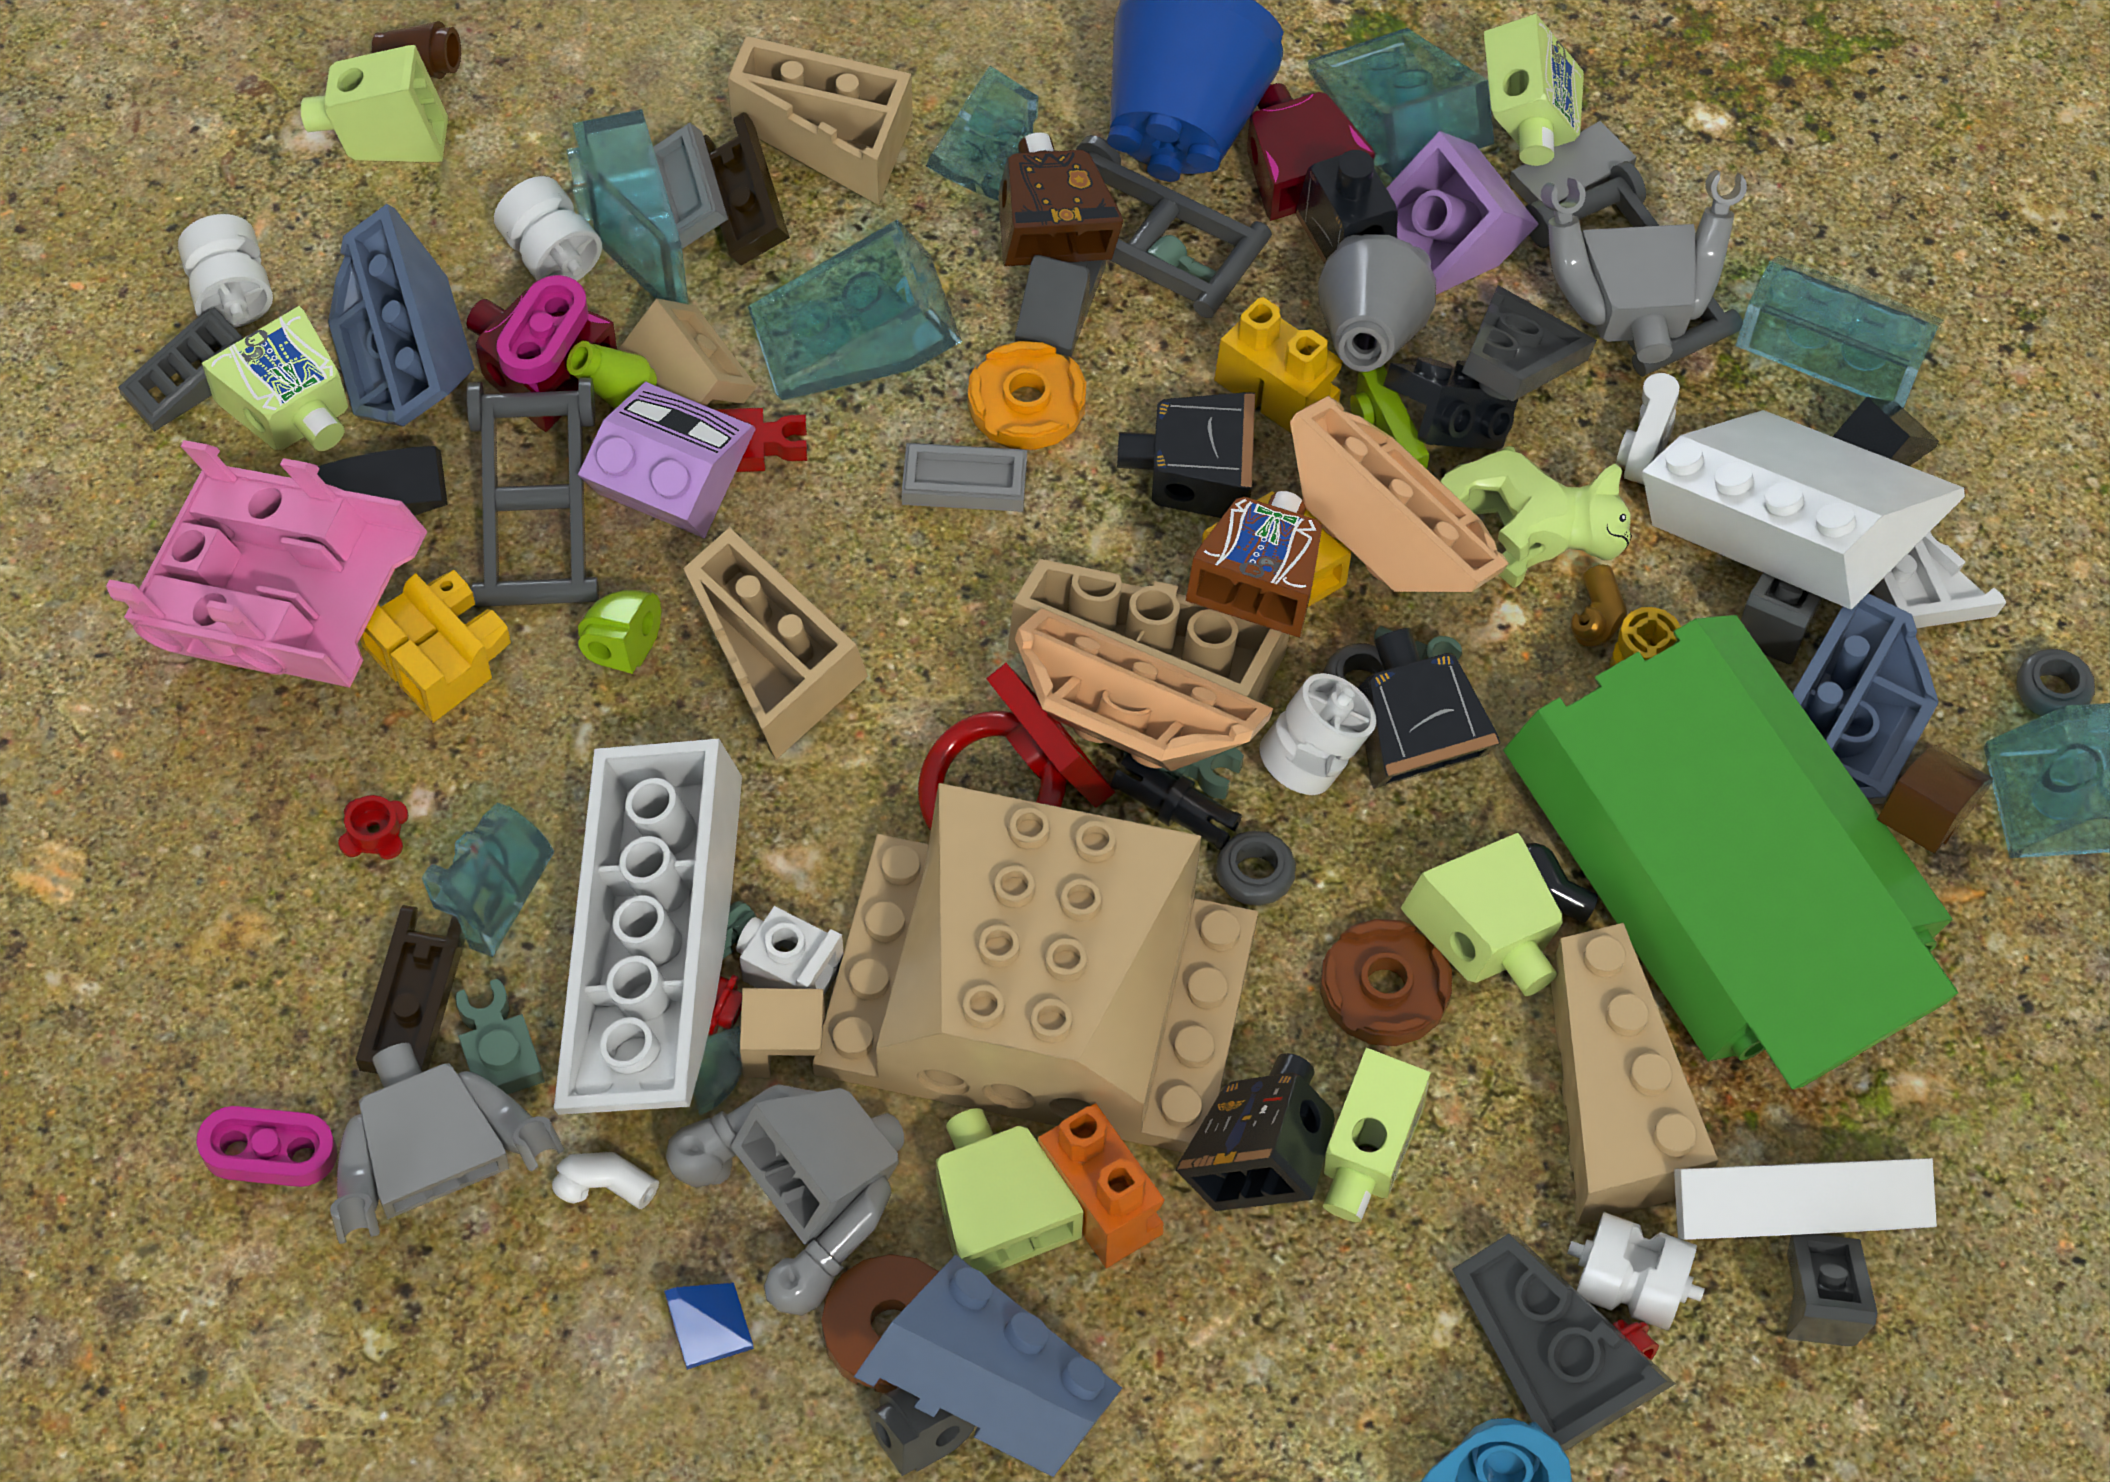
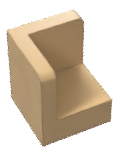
(779, 1024)

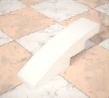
(1804, 1198)

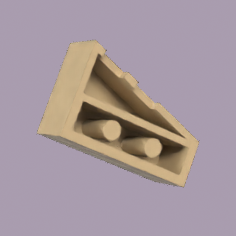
(825, 111)
(775, 640)

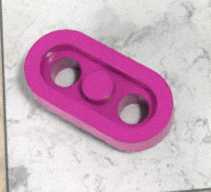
(539, 334)
(271, 1144)

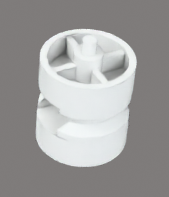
(547, 232)
(225, 268)
(1317, 734)
(1636, 1271)

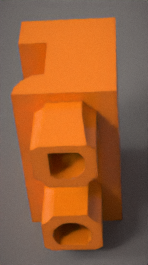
(1107, 1182)

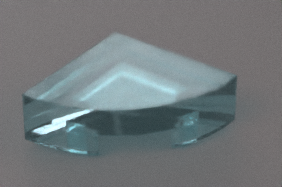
(719, 1070)

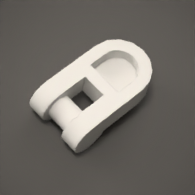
(1655, 426)

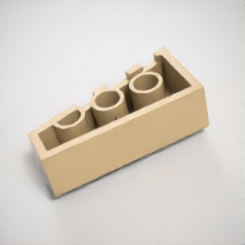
(1155, 622)
(1620, 1080)

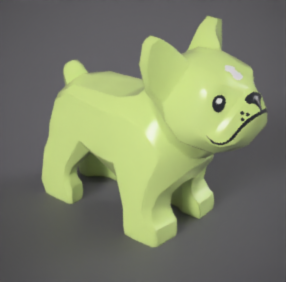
(1540, 513)

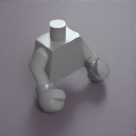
(817, 1165)

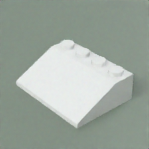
(1795, 503)

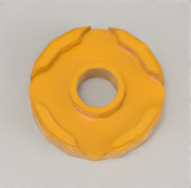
(1026, 423)

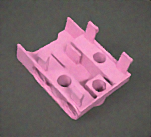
(271, 570)

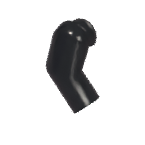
(1569, 897)

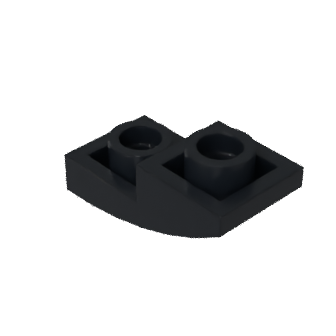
(401, 474)

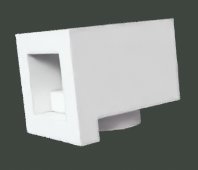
(809, 964)

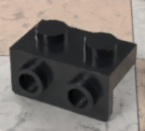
(1456, 405)

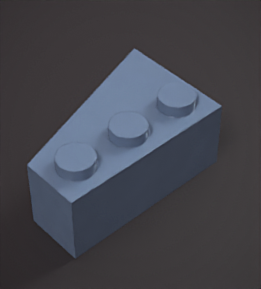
(993, 1366)

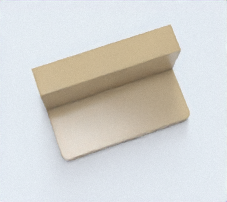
(688, 354)

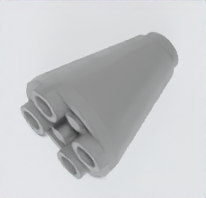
(1375, 298)

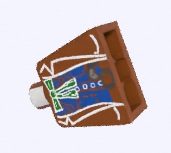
(1259, 563)

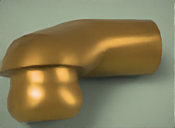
(1605, 612)

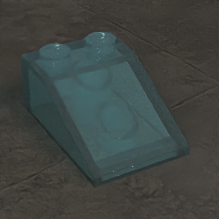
(1403, 94)
(628, 201)
(855, 317)

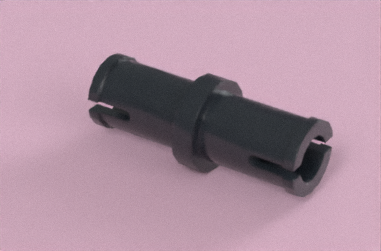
(1176, 801)

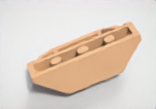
(1388, 505)
(1132, 697)

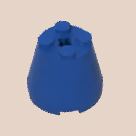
(1188, 79)

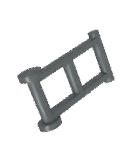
(1629, 193)
(1167, 207)
(482, 416)

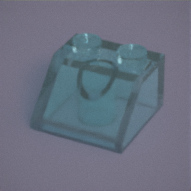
(2054, 782)

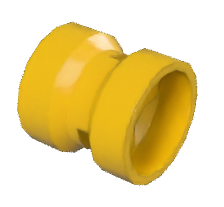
(1645, 631)

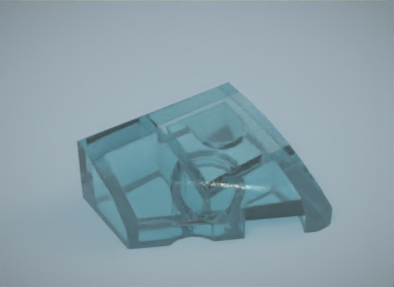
(986, 134)
(490, 876)

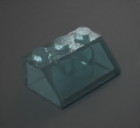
(1837, 331)

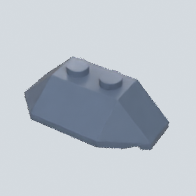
(395, 323)
(1870, 693)

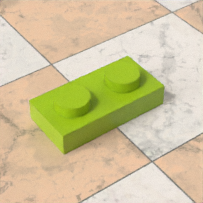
(1387, 412)

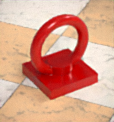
(1031, 732)

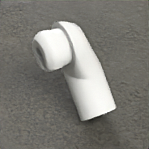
(607, 1170)

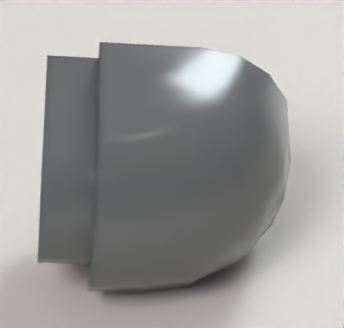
(912, 1436)

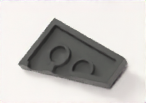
(1522, 348)
(1554, 1345)

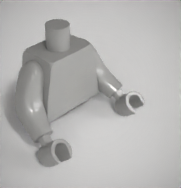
(1640, 279)
(427, 1139)

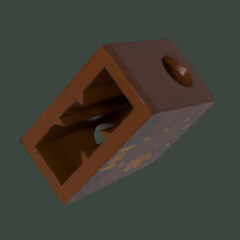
(1055, 206)

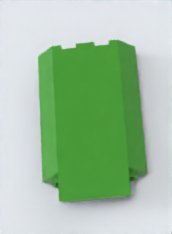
(1738, 854)

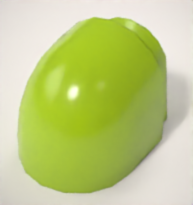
(620, 629)

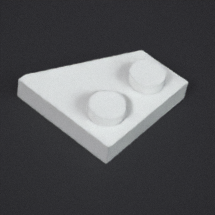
(1935, 589)

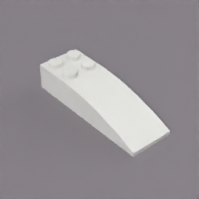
(648, 925)

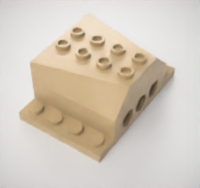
(1040, 970)

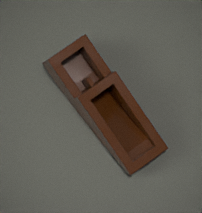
(1934, 798)

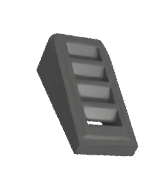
(191, 344)

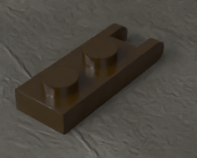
(747, 194)
(412, 990)

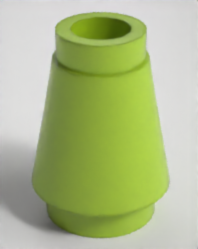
(613, 371)

